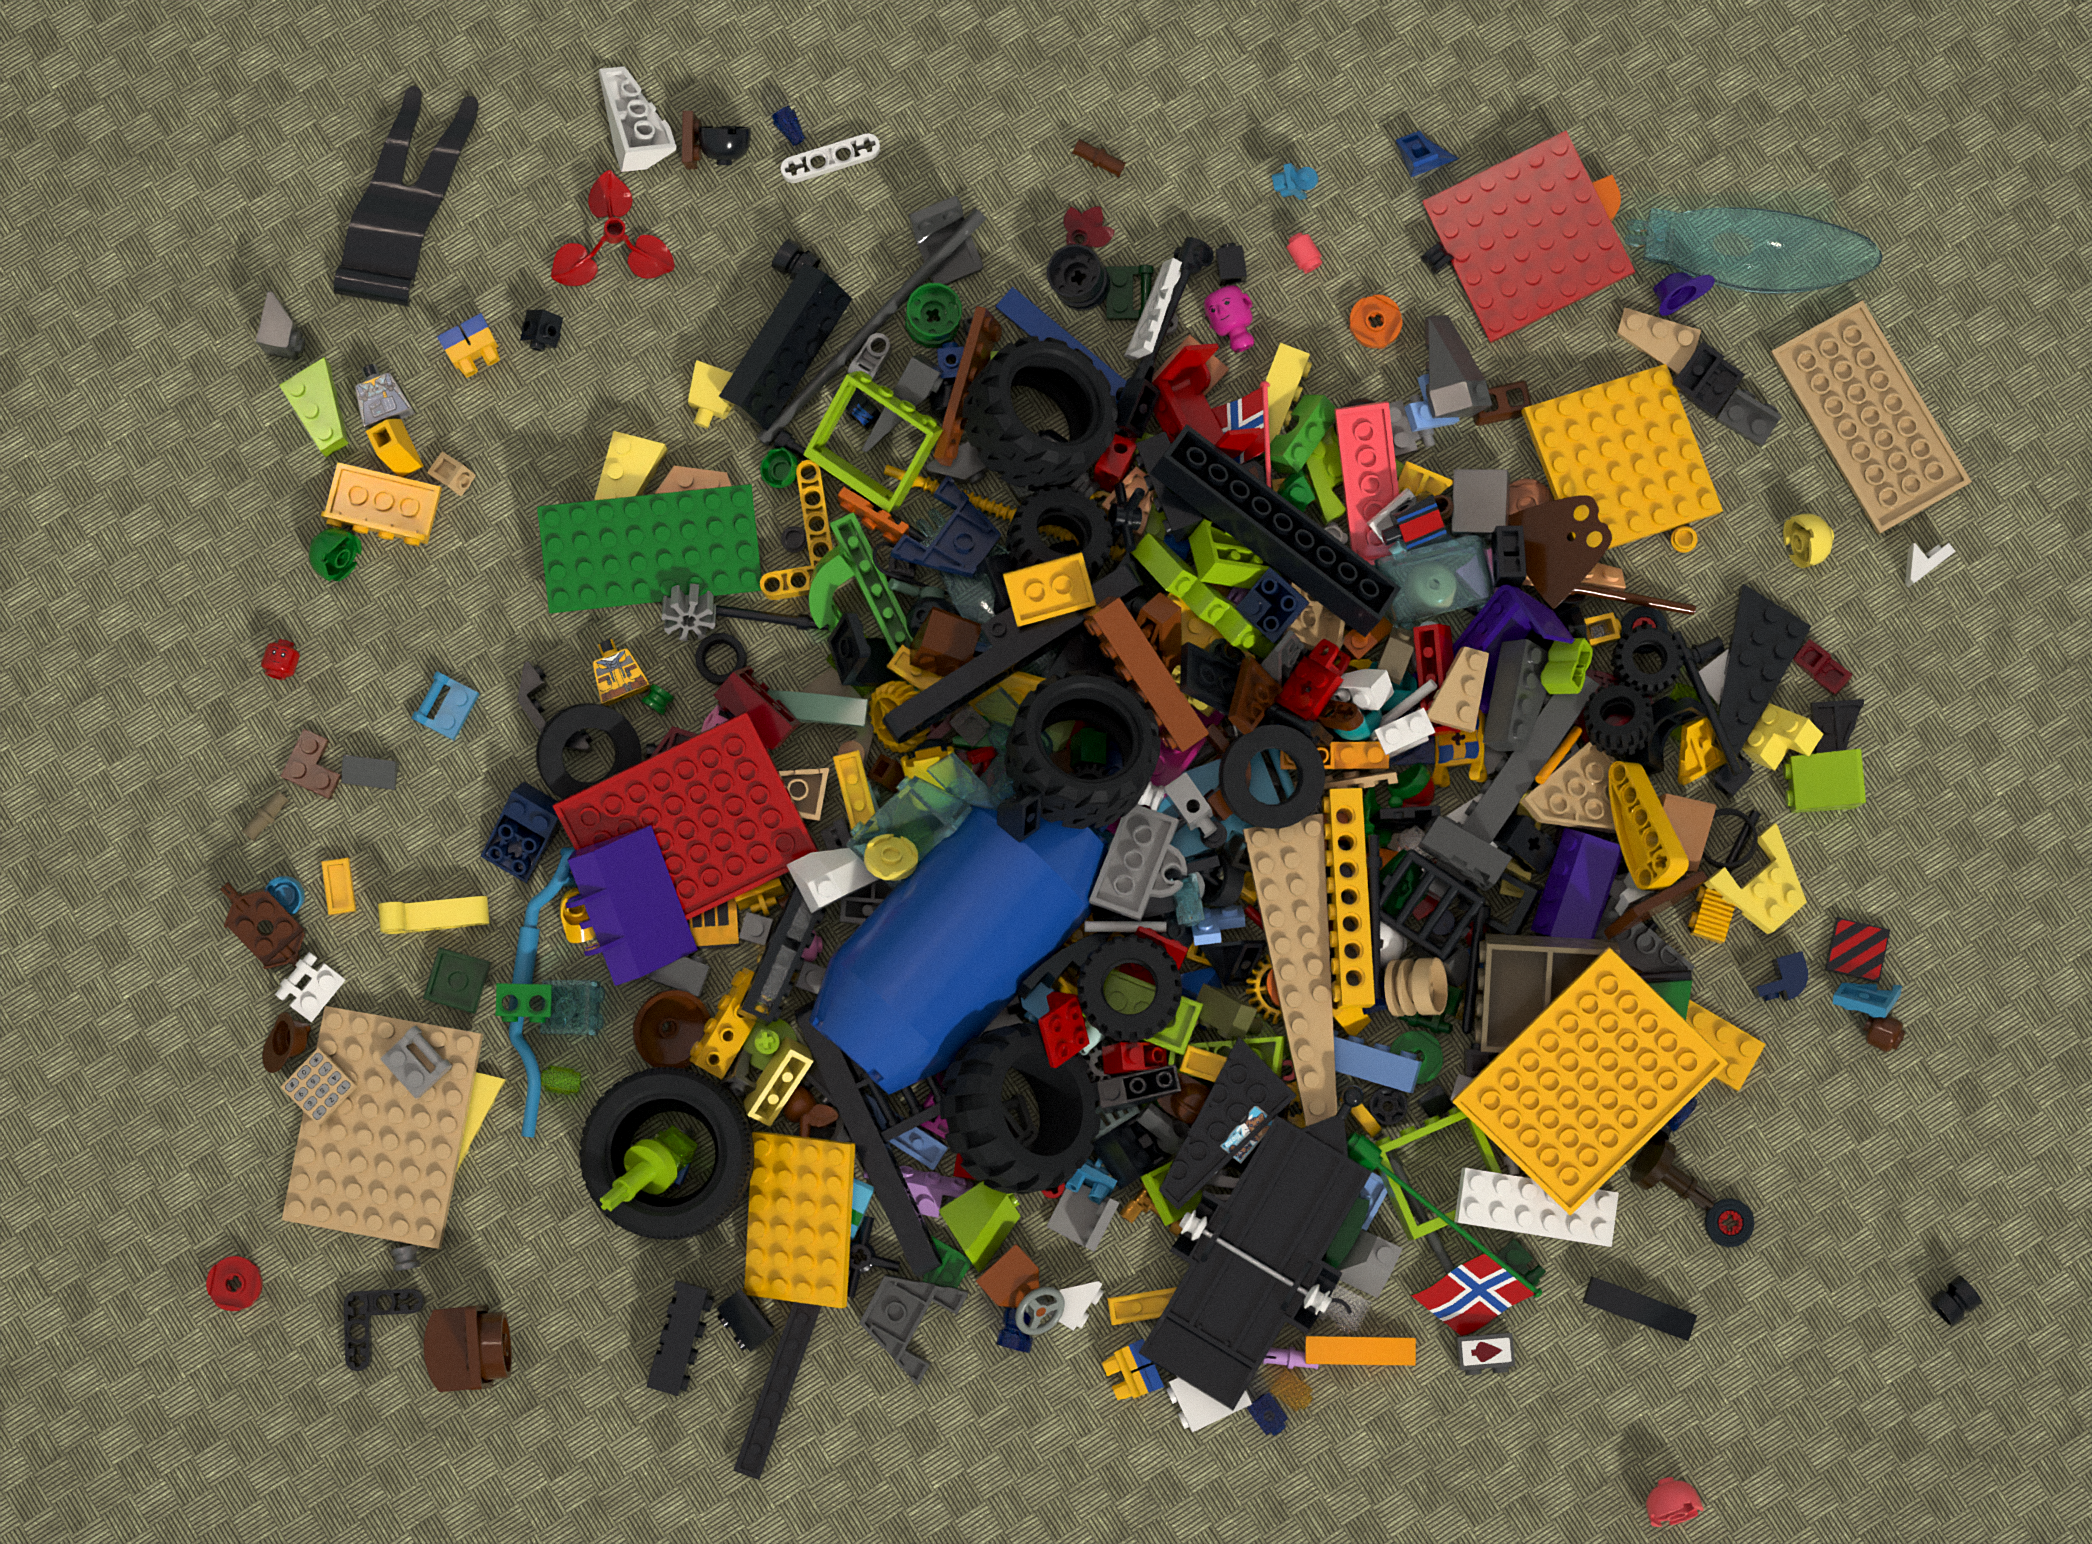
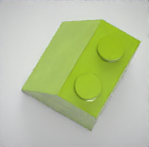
(1825, 781)
(981, 1221)

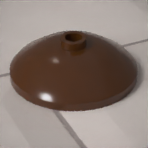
(686, 1025)

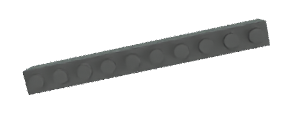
(1518, 772)

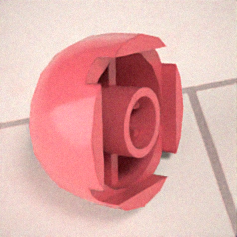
(1672, 1502)

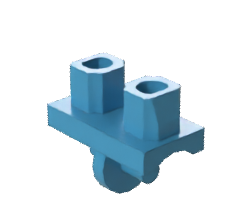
(1295, 181)
(1095, 1177)

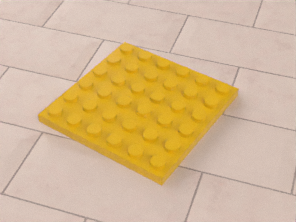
(1627, 451)

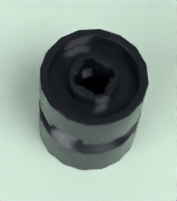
(791, 258)
(1955, 1301)

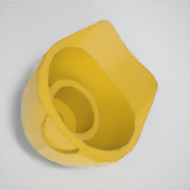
(572, 917)

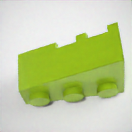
(1224, 559)

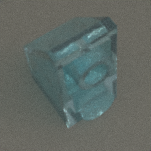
(1188, 902)

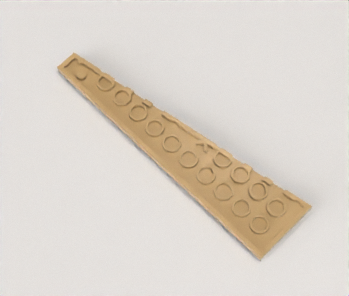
(1294, 915)

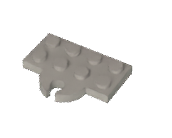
(1138, 863)

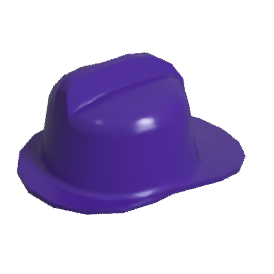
(1680, 290)

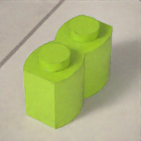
(1566, 666)

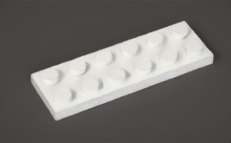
(1524, 1207)

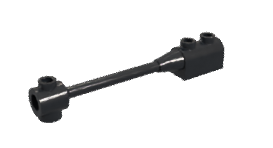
(1139, 395)

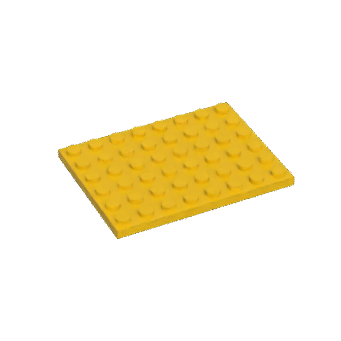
(1589, 1081)

